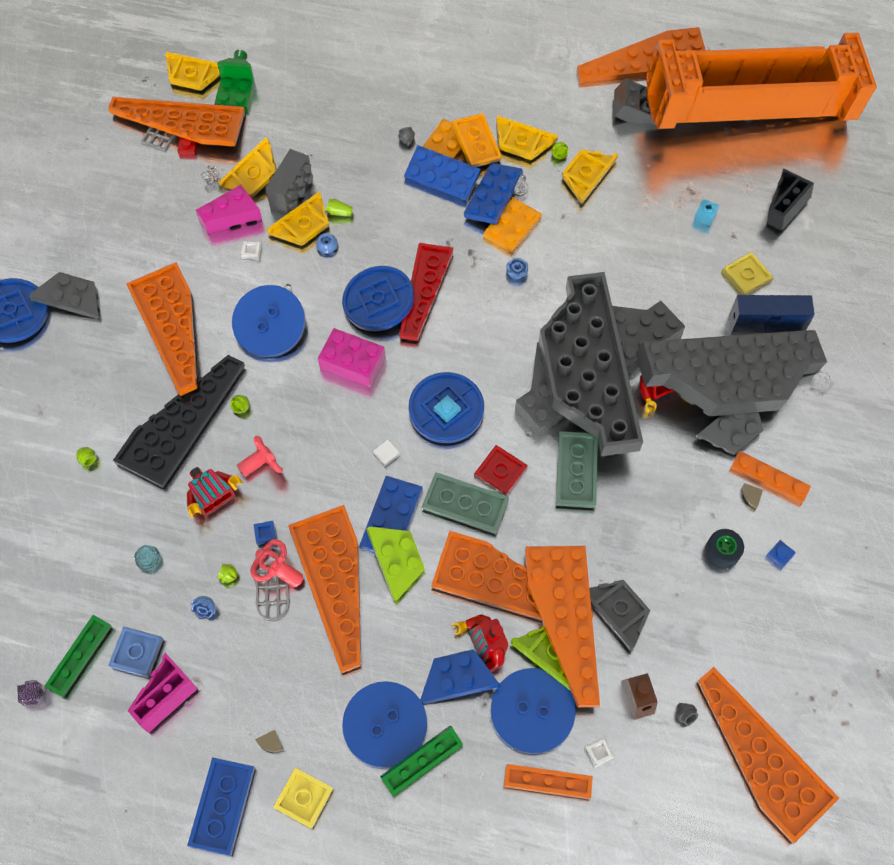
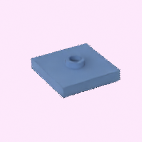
(136, 652)

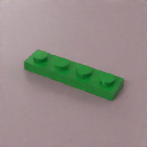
(77, 656)
(421, 760)

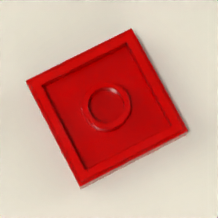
(500, 470)

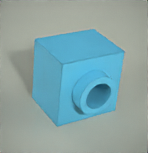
(706, 212)

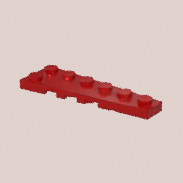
(426, 279)

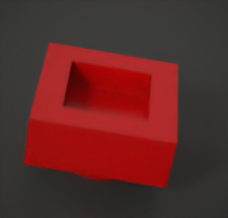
(186, 147)

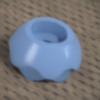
(324, 247)
(517, 263)
(203, 607)

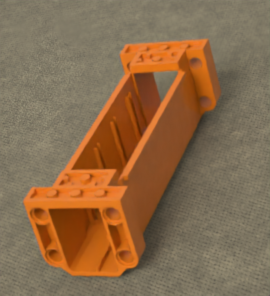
(758, 83)

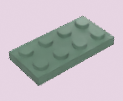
(577, 470)
(465, 503)

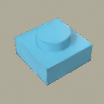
(447, 408)

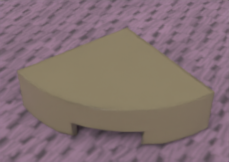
(752, 495)
(270, 742)

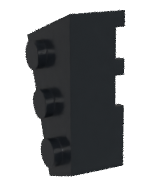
(788, 199)

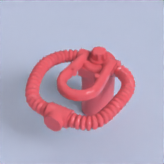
(258, 458)
(278, 567)

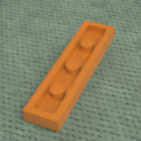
(770, 477)
(548, 781)

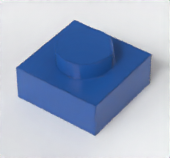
(264, 532)
(781, 554)

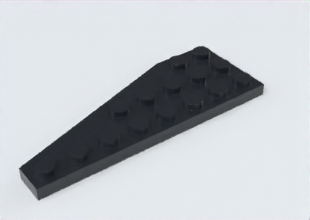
(166, 437)

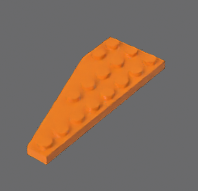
(636, 58)
(191, 121)
(167, 312)
(330, 562)
(483, 574)
(562, 597)
(775, 773)

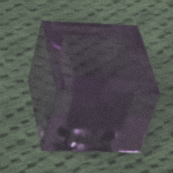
(31, 693)

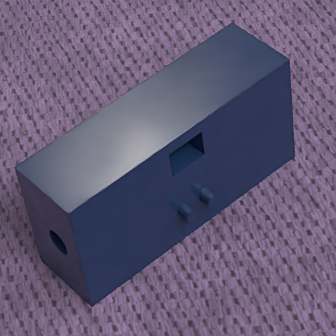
(771, 313)

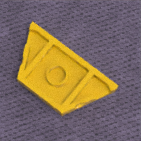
(190, 71)
(522, 138)
(253, 170)
(587, 171)
(302, 222)

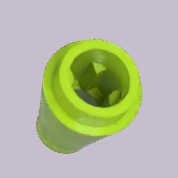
(338, 208)

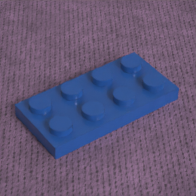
(442, 173)
(493, 193)
(393, 507)
(221, 806)

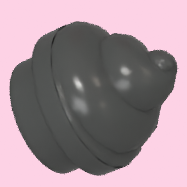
(406, 135)
(686, 713)

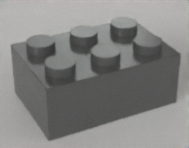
(289, 182)

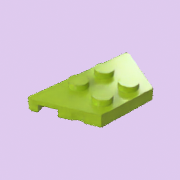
(397, 558)
(539, 650)

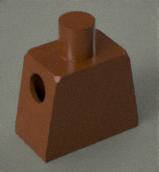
(640, 695)

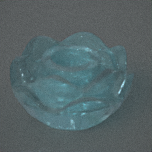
(142, 553)

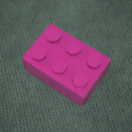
(351, 357)

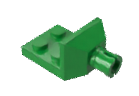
(235, 82)

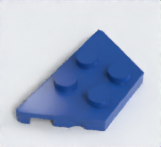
(457, 676)

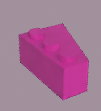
(228, 210)
(161, 695)

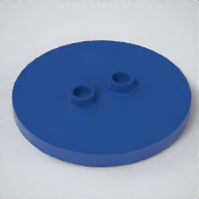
(378, 298)
(18, 313)
(268, 321)
(431, 392)
(532, 711)
(384, 724)

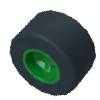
(727, 541)

